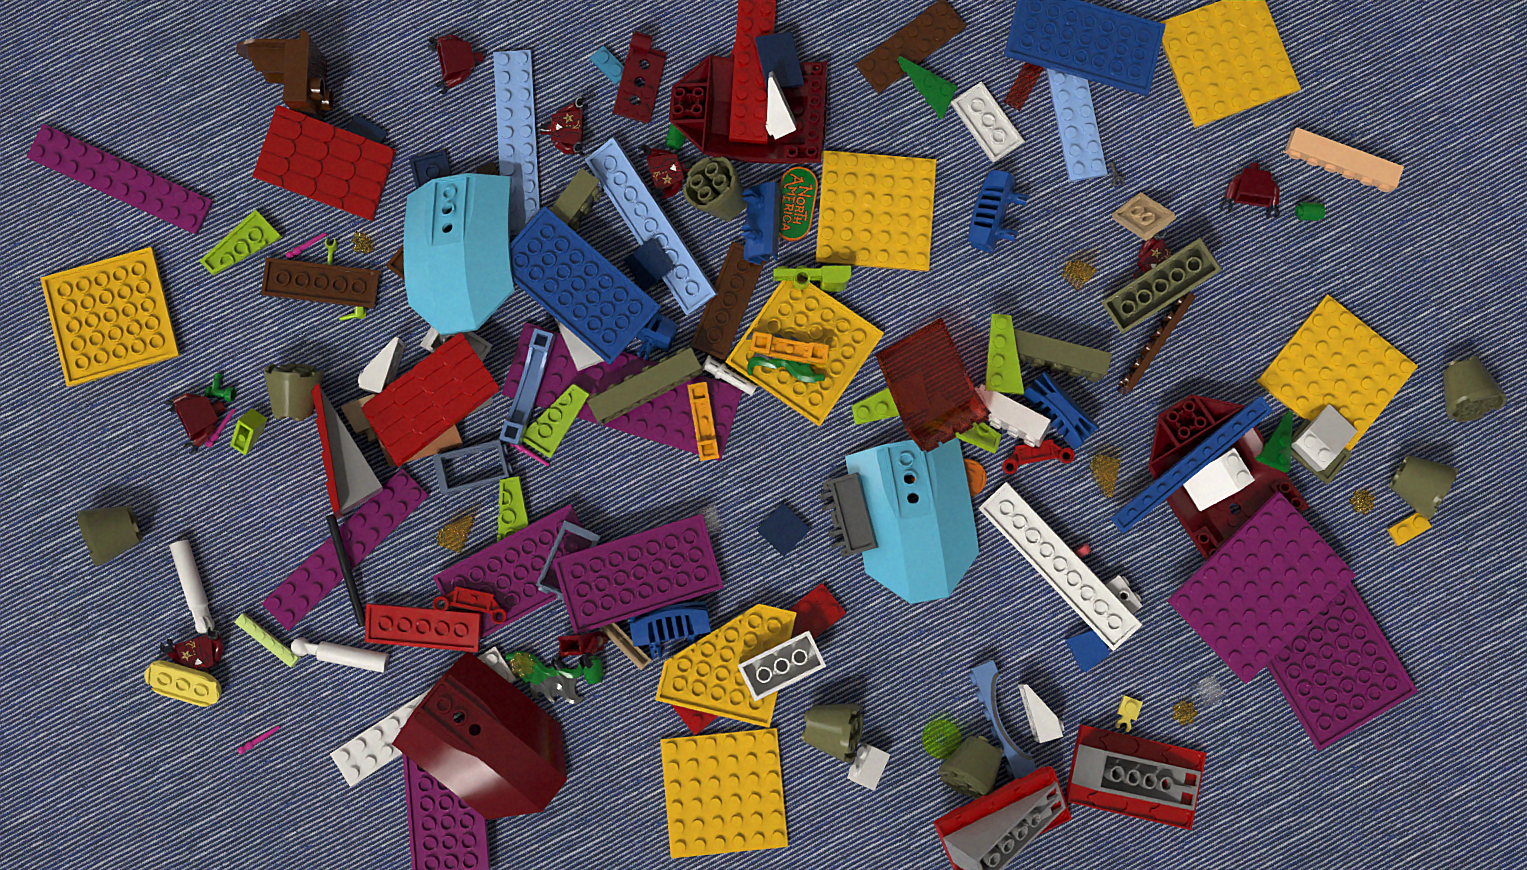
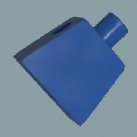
(1087, 649)

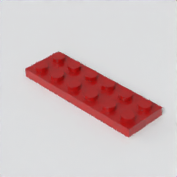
(423, 627)

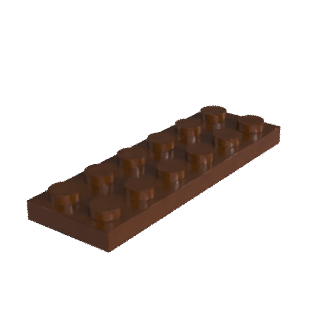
(913, 43)
(320, 283)
(726, 310)
(1158, 338)

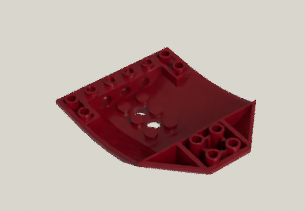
(703, 111)
(1178, 433)
(506, 768)

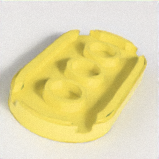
(183, 683)

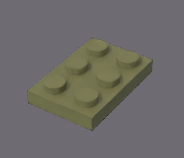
(1331, 470)

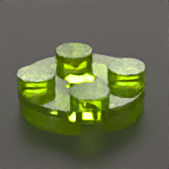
(932, 732)

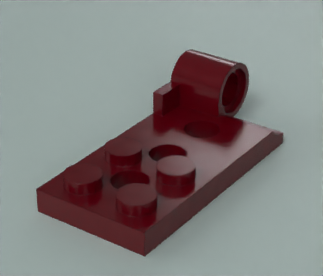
(639, 50)

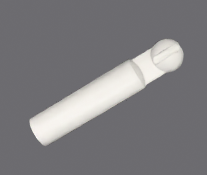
(192, 585)
(342, 654)

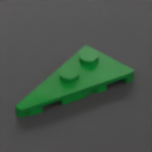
(934, 88)
(1277, 449)

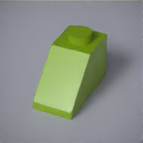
(248, 431)

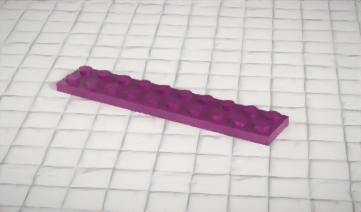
(120, 179)
(360, 537)

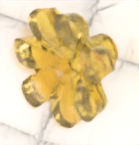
(362, 243)
(1362, 502)
(524, 662)
(1181, 710)

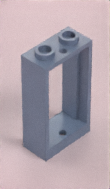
(441, 473)
(545, 587)

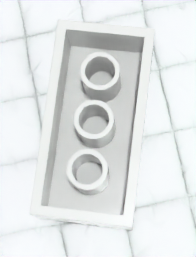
(1016, 418)
(781, 665)

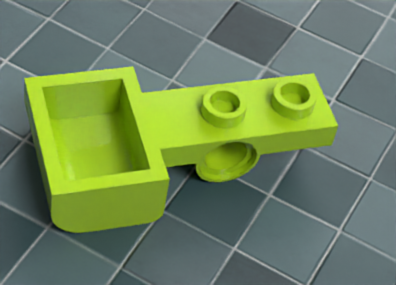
(830, 277)

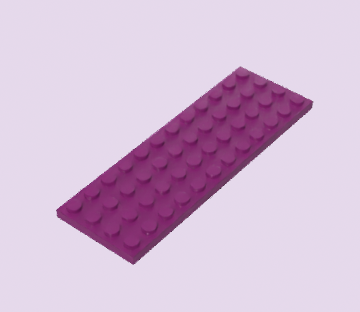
(661, 420)

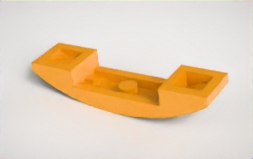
(788, 349)
(703, 421)

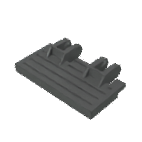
(850, 514)

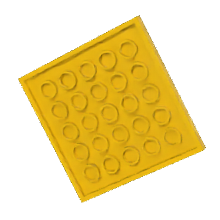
(1227, 59)
(876, 211)
(110, 317)
(815, 318)
(1337, 364)
(724, 793)

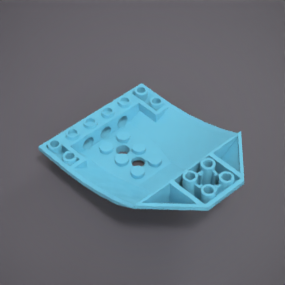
(461, 274)
(921, 544)

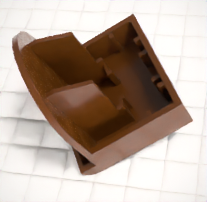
(297, 66)

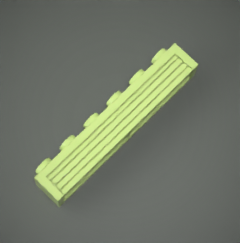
(267, 639)

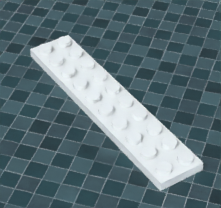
(1060, 566)
(374, 746)

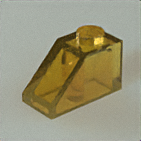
(1078, 273)
(1105, 473)
(455, 534)

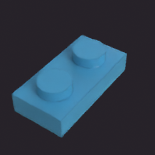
(608, 65)

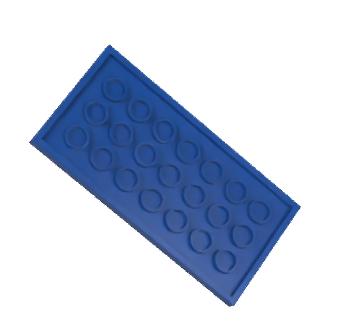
(1086, 42)
(579, 286)

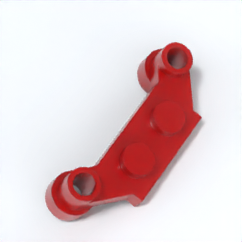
(1026, 454)
(471, 600)

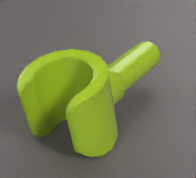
(331, 249)
(360, 313)

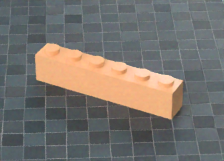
(1343, 160)

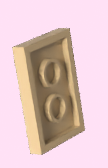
(1143, 216)

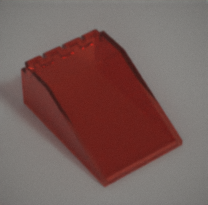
(932, 386)

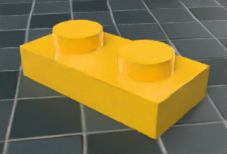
(1408, 528)

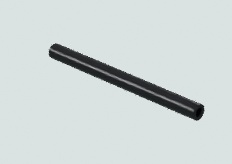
(346, 570)

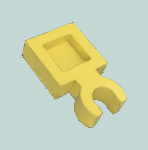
(1129, 709)

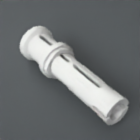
(720, 371)

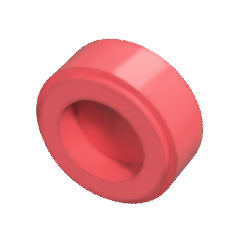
(1082, 550)

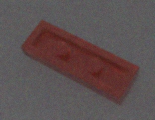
(1023, 86)

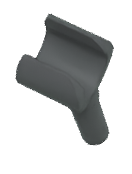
(1116, 176)

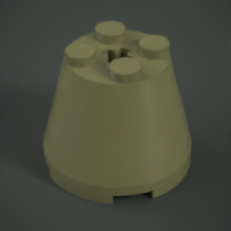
(715, 188)
(291, 388)
(1470, 390)
(1423, 483)
(109, 532)
(834, 729)
(972, 767)

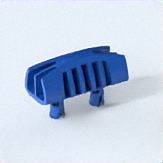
(991, 210)
(762, 222)
(657, 333)
(1061, 409)
(669, 624)

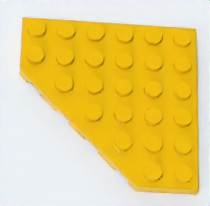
(707, 672)

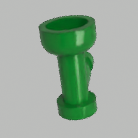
(229, 393)

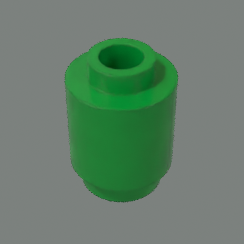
(674, 138)
(1309, 211)
(595, 673)

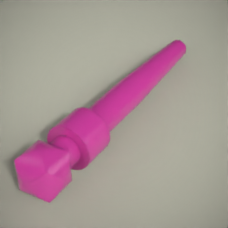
(297, 250)
(210, 442)
(530, 453)
(250, 744)

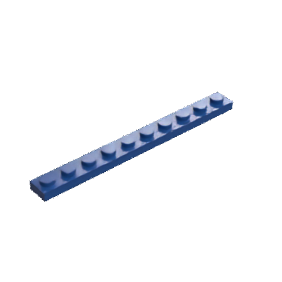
(1191, 464)

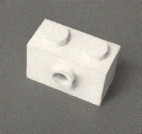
(1120, 588)
(868, 766)

